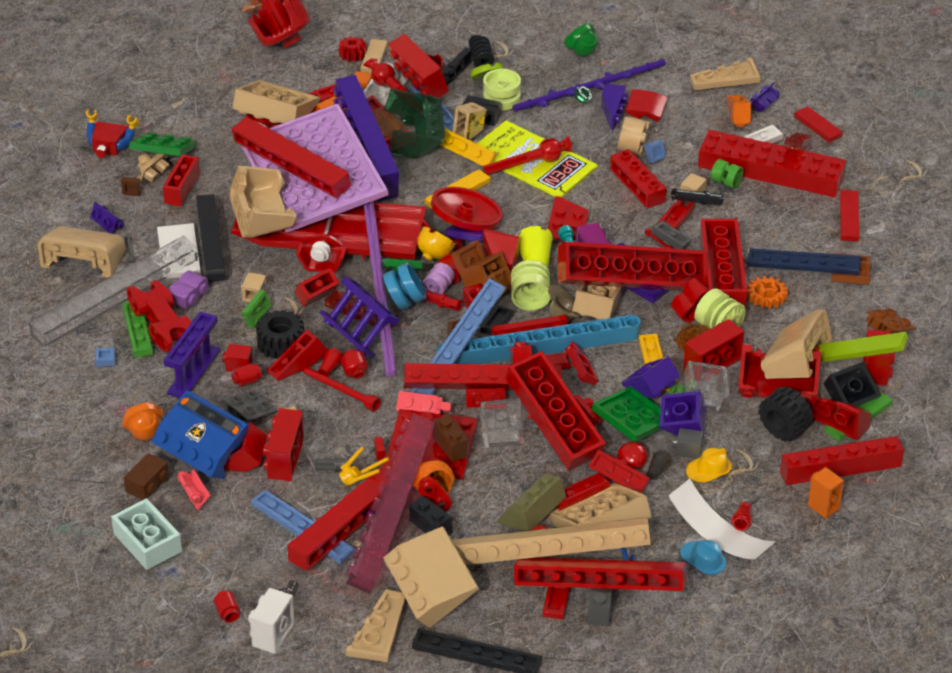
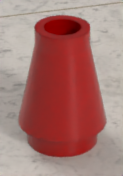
(330, 361)
(742, 517)

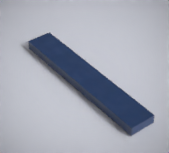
(804, 261)

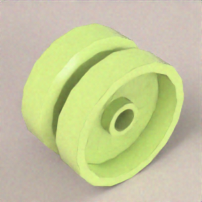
(502, 86)

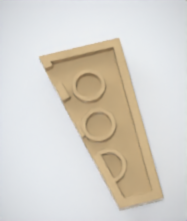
(724, 76)

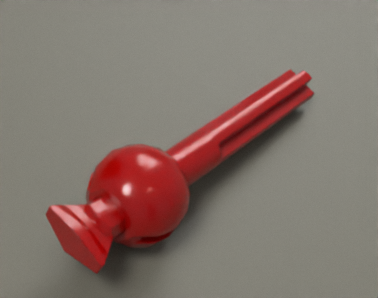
(383, 74)
(548, 150)

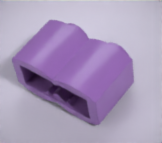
(188, 289)

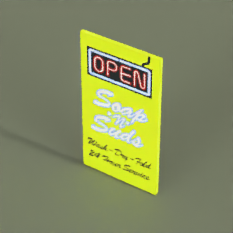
(551, 177)

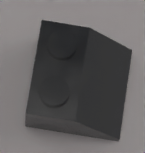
(852, 385)

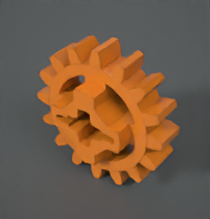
(767, 292)

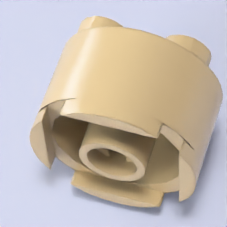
(633, 135)

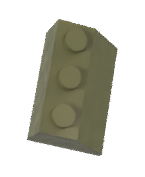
(534, 503)

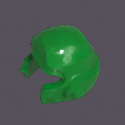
(582, 40)

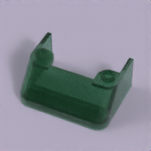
(417, 111)

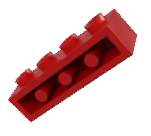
(638, 178)

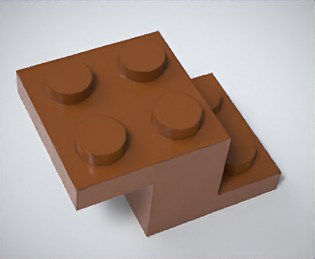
(478, 268)

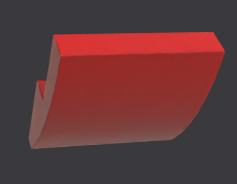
(645, 103)

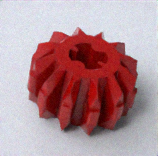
(352, 49)

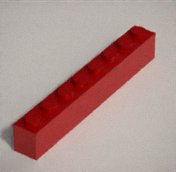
(291, 157)
(457, 376)
(335, 524)
(600, 574)

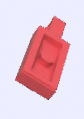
(422, 403)

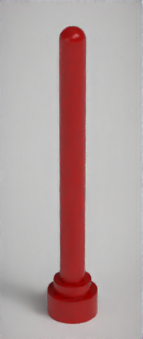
(370, 402)

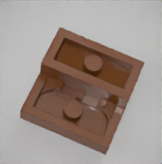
(862, 278)

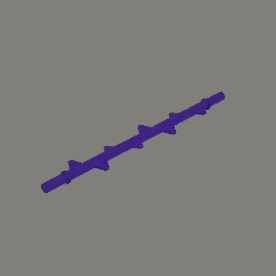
(598, 83)

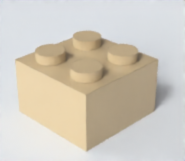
(596, 301)

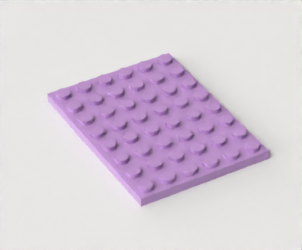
(334, 140)

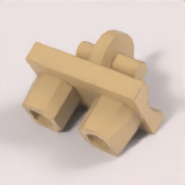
(149, 164)

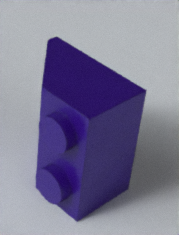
(653, 377)
(682, 411)

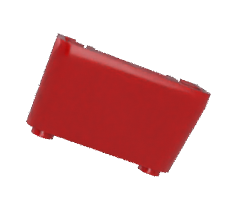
(753, 380)

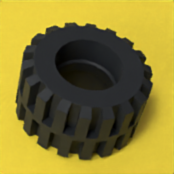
(278, 332)
(785, 414)

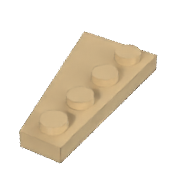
(379, 629)

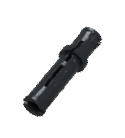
(695, 196)

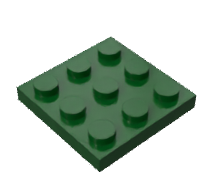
(163, 144)
(630, 413)

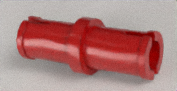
(443, 301)

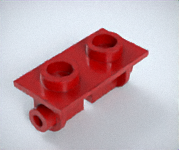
(477, 395)

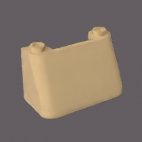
(258, 201)
(99, 247)
(794, 346)

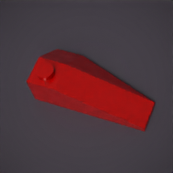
(840, 416)

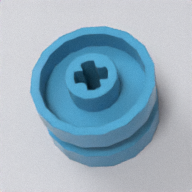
(404, 286)

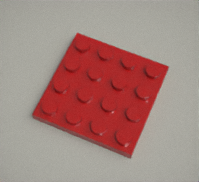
(433, 450)

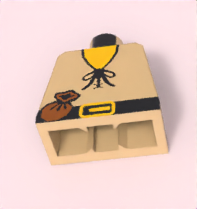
(469, 120)

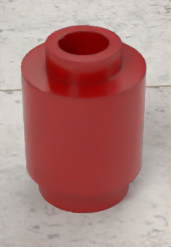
(246, 374)
(227, 606)

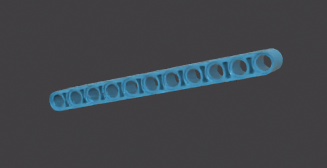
(552, 339)

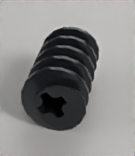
(481, 50)

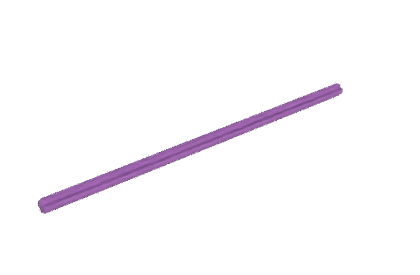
(380, 293)

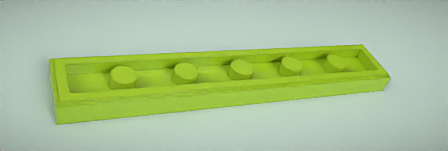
(863, 347)

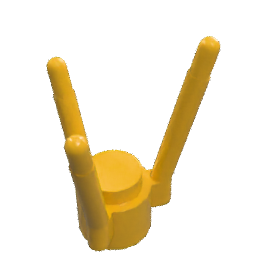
(352, 474)

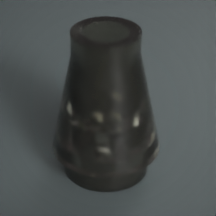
(660, 462)

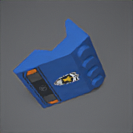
(200, 434)

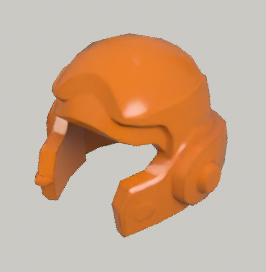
(143, 420)
(438, 470)

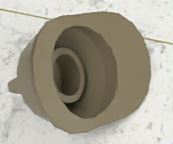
(561, 303)

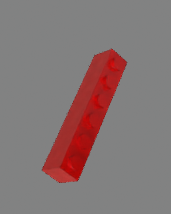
(842, 459)

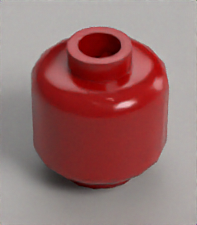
(354, 363)

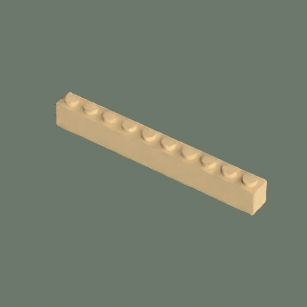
(553, 541)

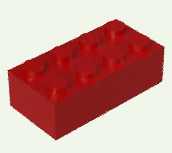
(417, 67)

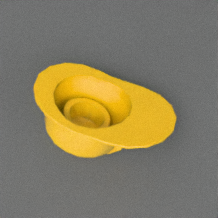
(709, 466)

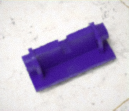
(765, 98)
(105, 218)

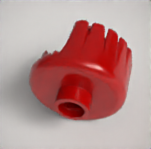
(279, 22)

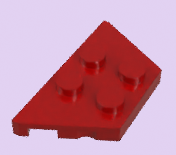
(564, 214)

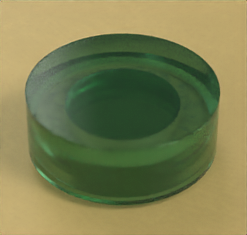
(582, 94)

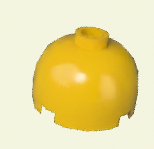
(434, 244)

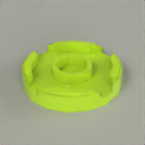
(479, 72)

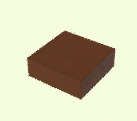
(131, 186)

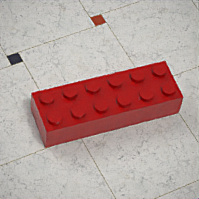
(724, 257)
(555, 410)

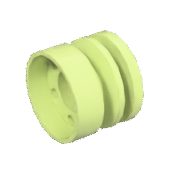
(530, 285)
(718, 307)

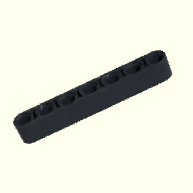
(210, 238)

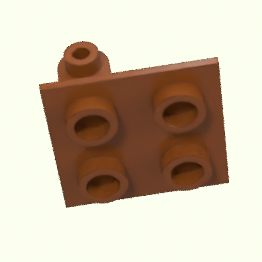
(888, 320)

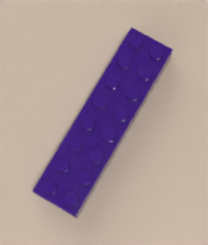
(362, 120)

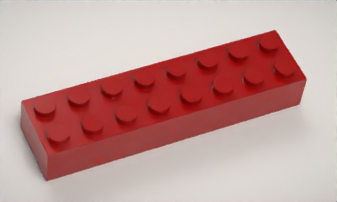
(774, 163)
(630, 266)

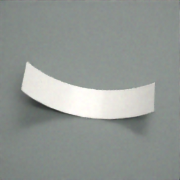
(714, 527)

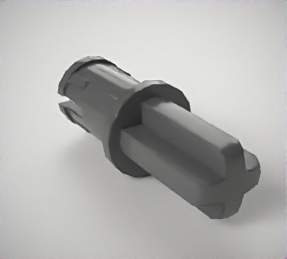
(331, 464)

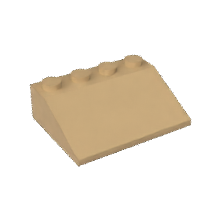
(273, 102)
(609, 505)
(431, 575)

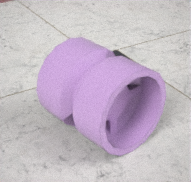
(439, 278)

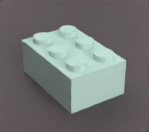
(146, 534)

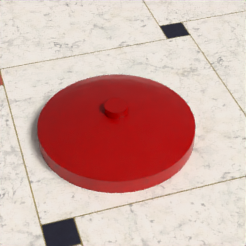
(466, 208)

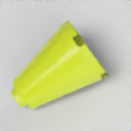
(535, 244)

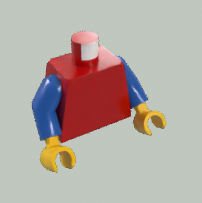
(109, 137)

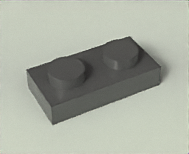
(671, 235)

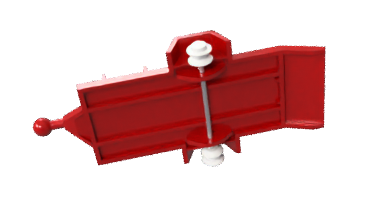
(327, 240)

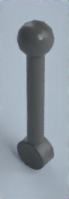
(131, 259)

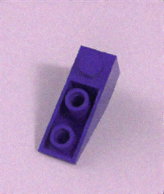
(613, 103)

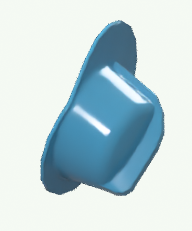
(704, 556)

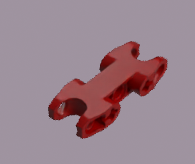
(158, 307)

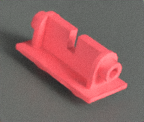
(194, 488)

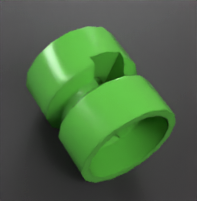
(726, 173)

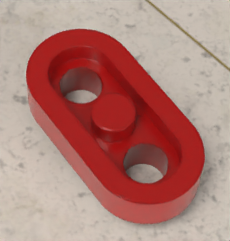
(437, 494)

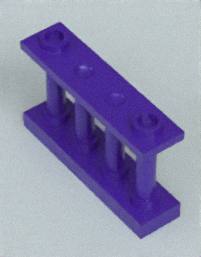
(374, 307)
(183, 351)

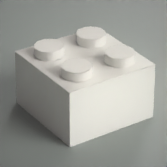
(271, 620)

